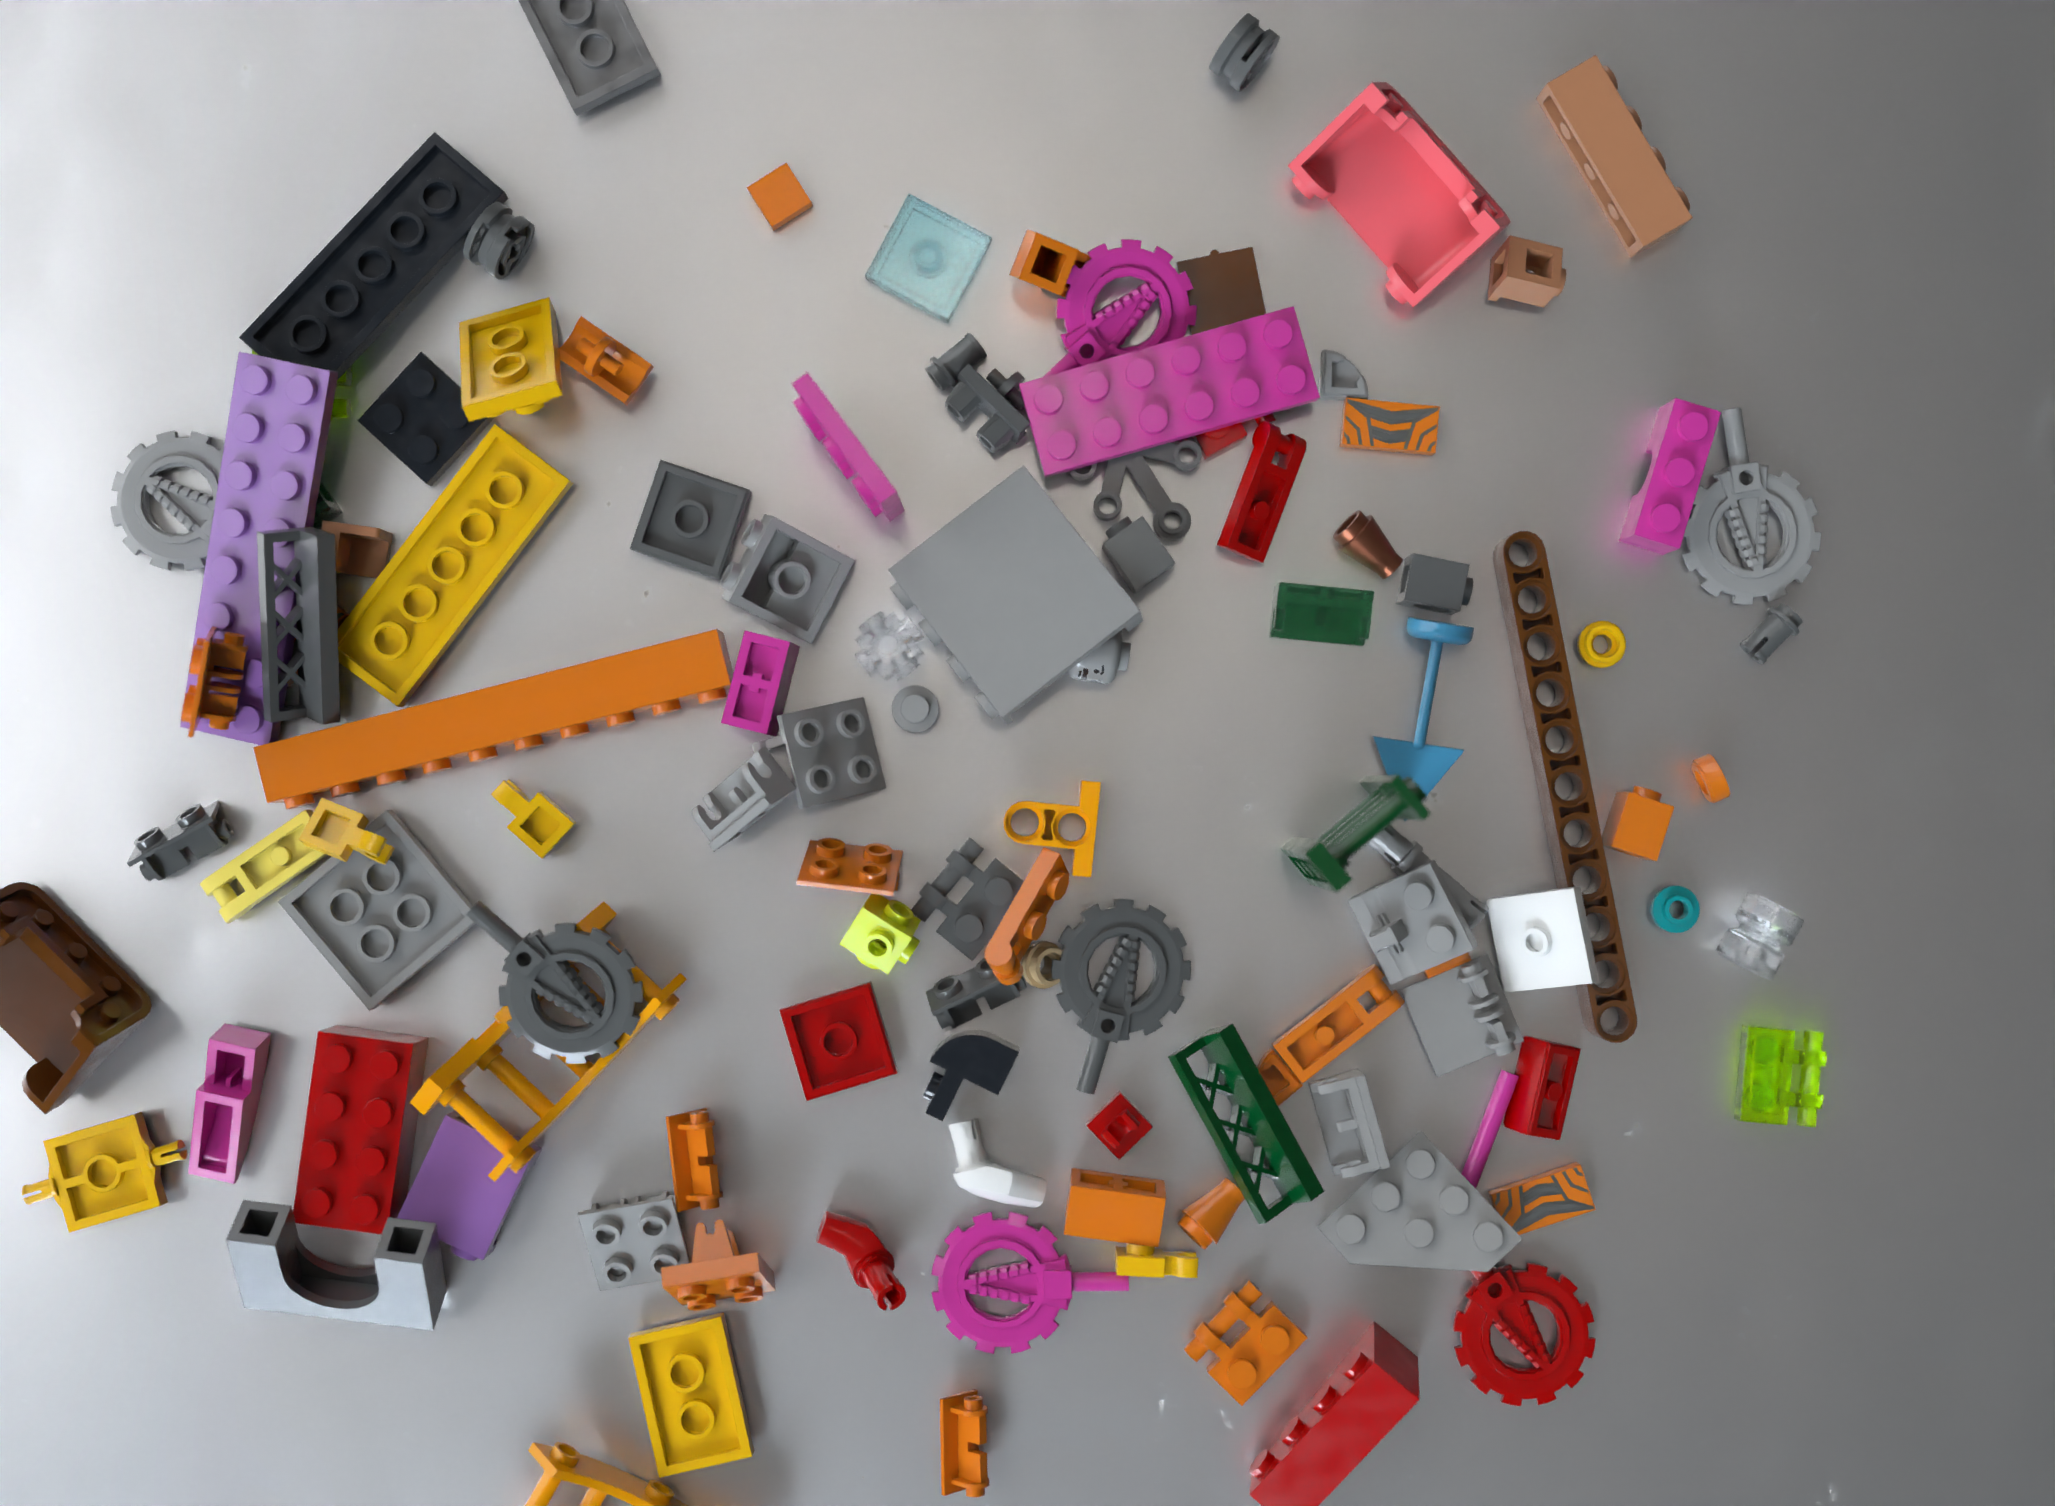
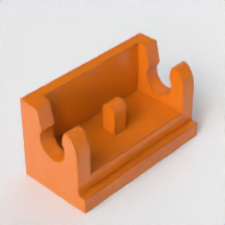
(1115, 1207)

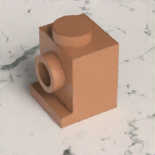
(1526, 272)

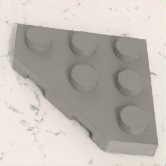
(1420, 1217)

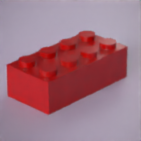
(359, 1128)

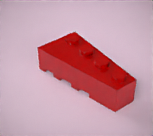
(1339, 1424)

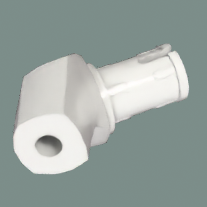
(989, 1179)

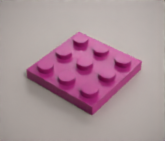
(845, 449)

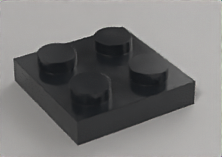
(423, 419)

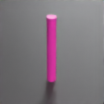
(1489, 1127)

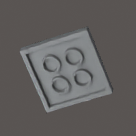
(377, 918)

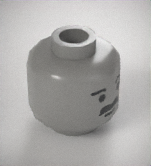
(1103, 662)

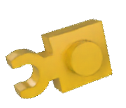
(1154, 1262)

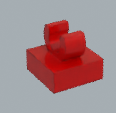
(1119, 1125)

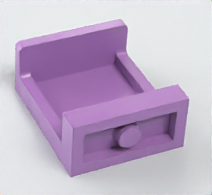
(458, 1192)

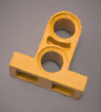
(1047, 830)

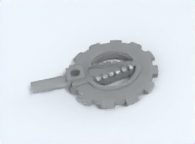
(1744, 496)
(188, 506)

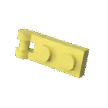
(262, 868)

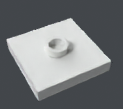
(1542, 939)

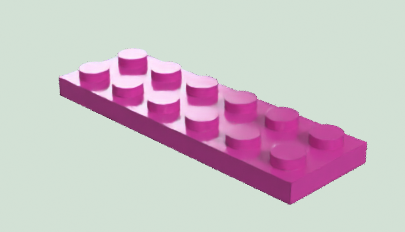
(1169, 392)

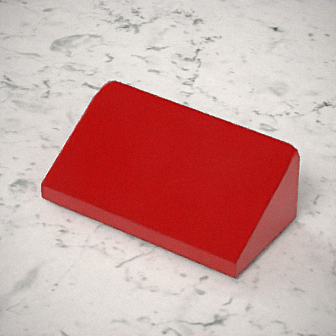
(1543, 1088)

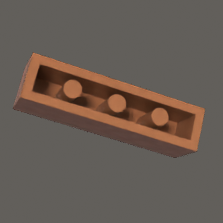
(1614, 155)

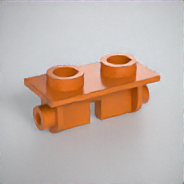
(692, 1160)
(960, 1435)

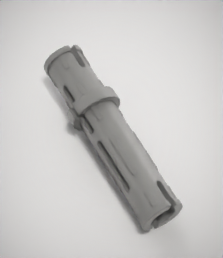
(1408, 856)

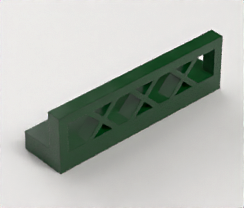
(1260, 1119)

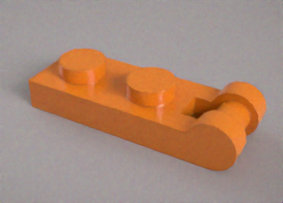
(1026, 916)
(1337, 1024)

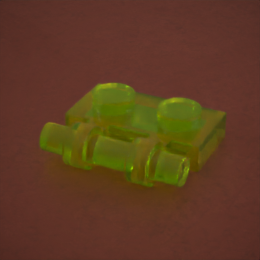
(1766, 1075)

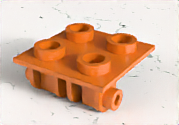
(199, 700)
(851, 867)

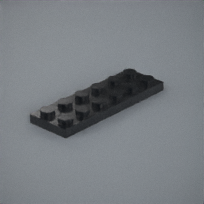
(376, 262)

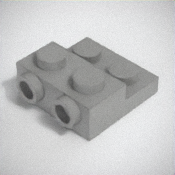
(785, 577)

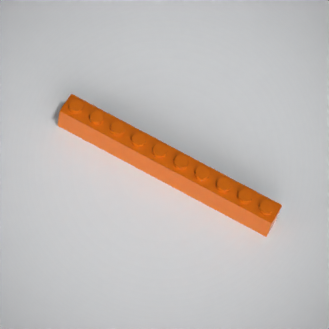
(494, 718)

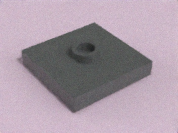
(690, 519)

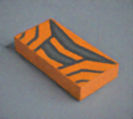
(1389, 426)
(1543, 1198)

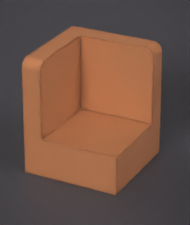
(359, 548)

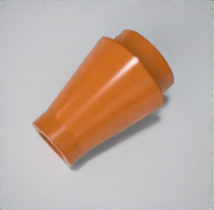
(1210, 1215)

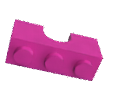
(1679, 454)

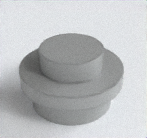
(915, 708)

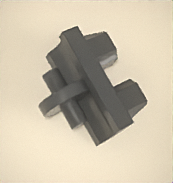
(975, 392)

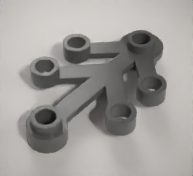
(1147, 483)

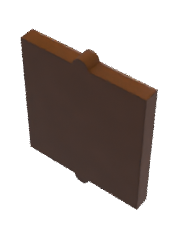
(1223, 288)

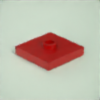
(838, 1041)

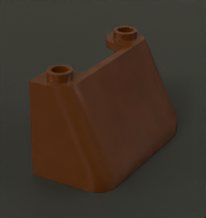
(60, 995)

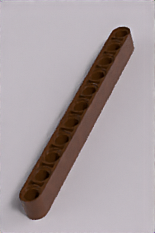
(1571, 761)

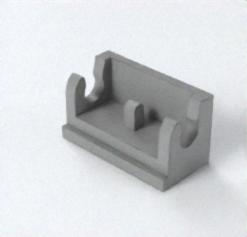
(743, 799)
(1349, 1124)

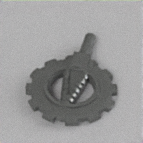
(541, 967)
(1111, 1008)

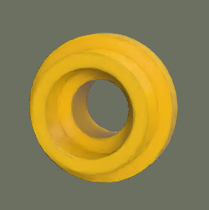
(1615, 644)

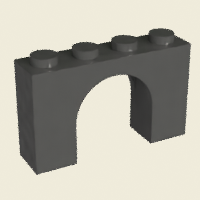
(285, 1277)

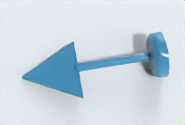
(1415, 759)

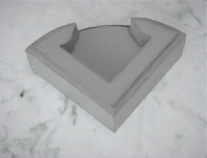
(1340, 378)

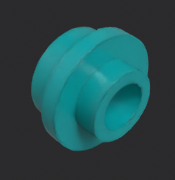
(1661, 909)

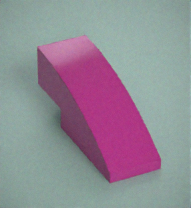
(228, 1102)

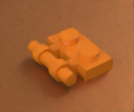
(1255, 1352)

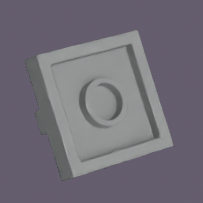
(1412, 922)

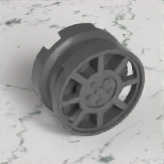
(1244, 52)
(498, 240)

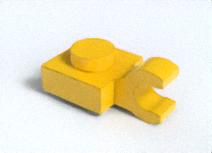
(537, 821)
(341, 830)

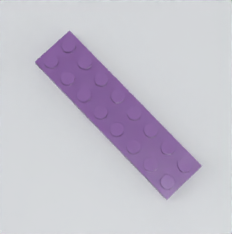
(264, 484)

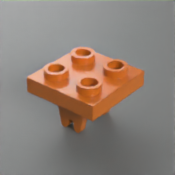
(717, 1272)

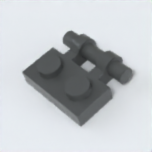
(982, 908)

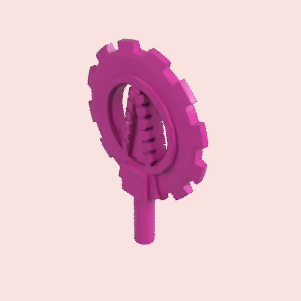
(1102, 334)
(1041, 1282)

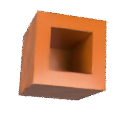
(1637, 823)

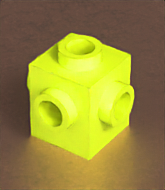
(882, 933)

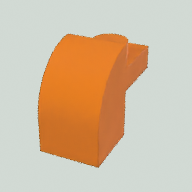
(1046, 262)

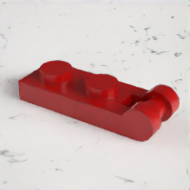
(1262, 492)

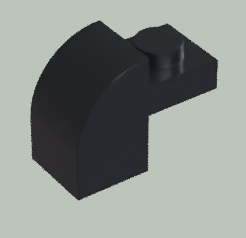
(968, 1056)

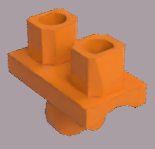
(604, 361)

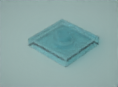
(928, 258)

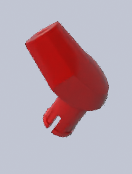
(865, 1255)

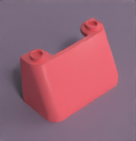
(1399, 191)

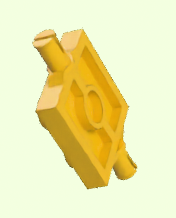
(104, 1172)

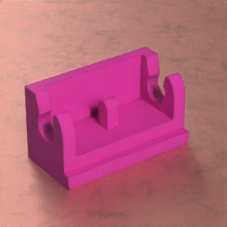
(760, 683)

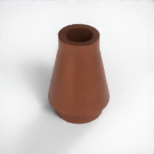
(1366, 543)

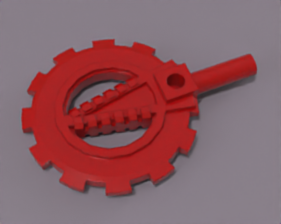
(1501, 1300)

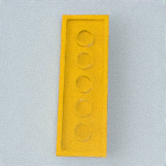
(449, 565)

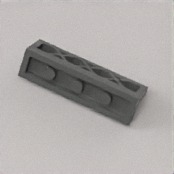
(316, 625)

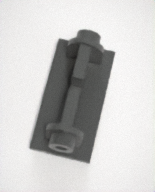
(163, 850)
(955, 996)

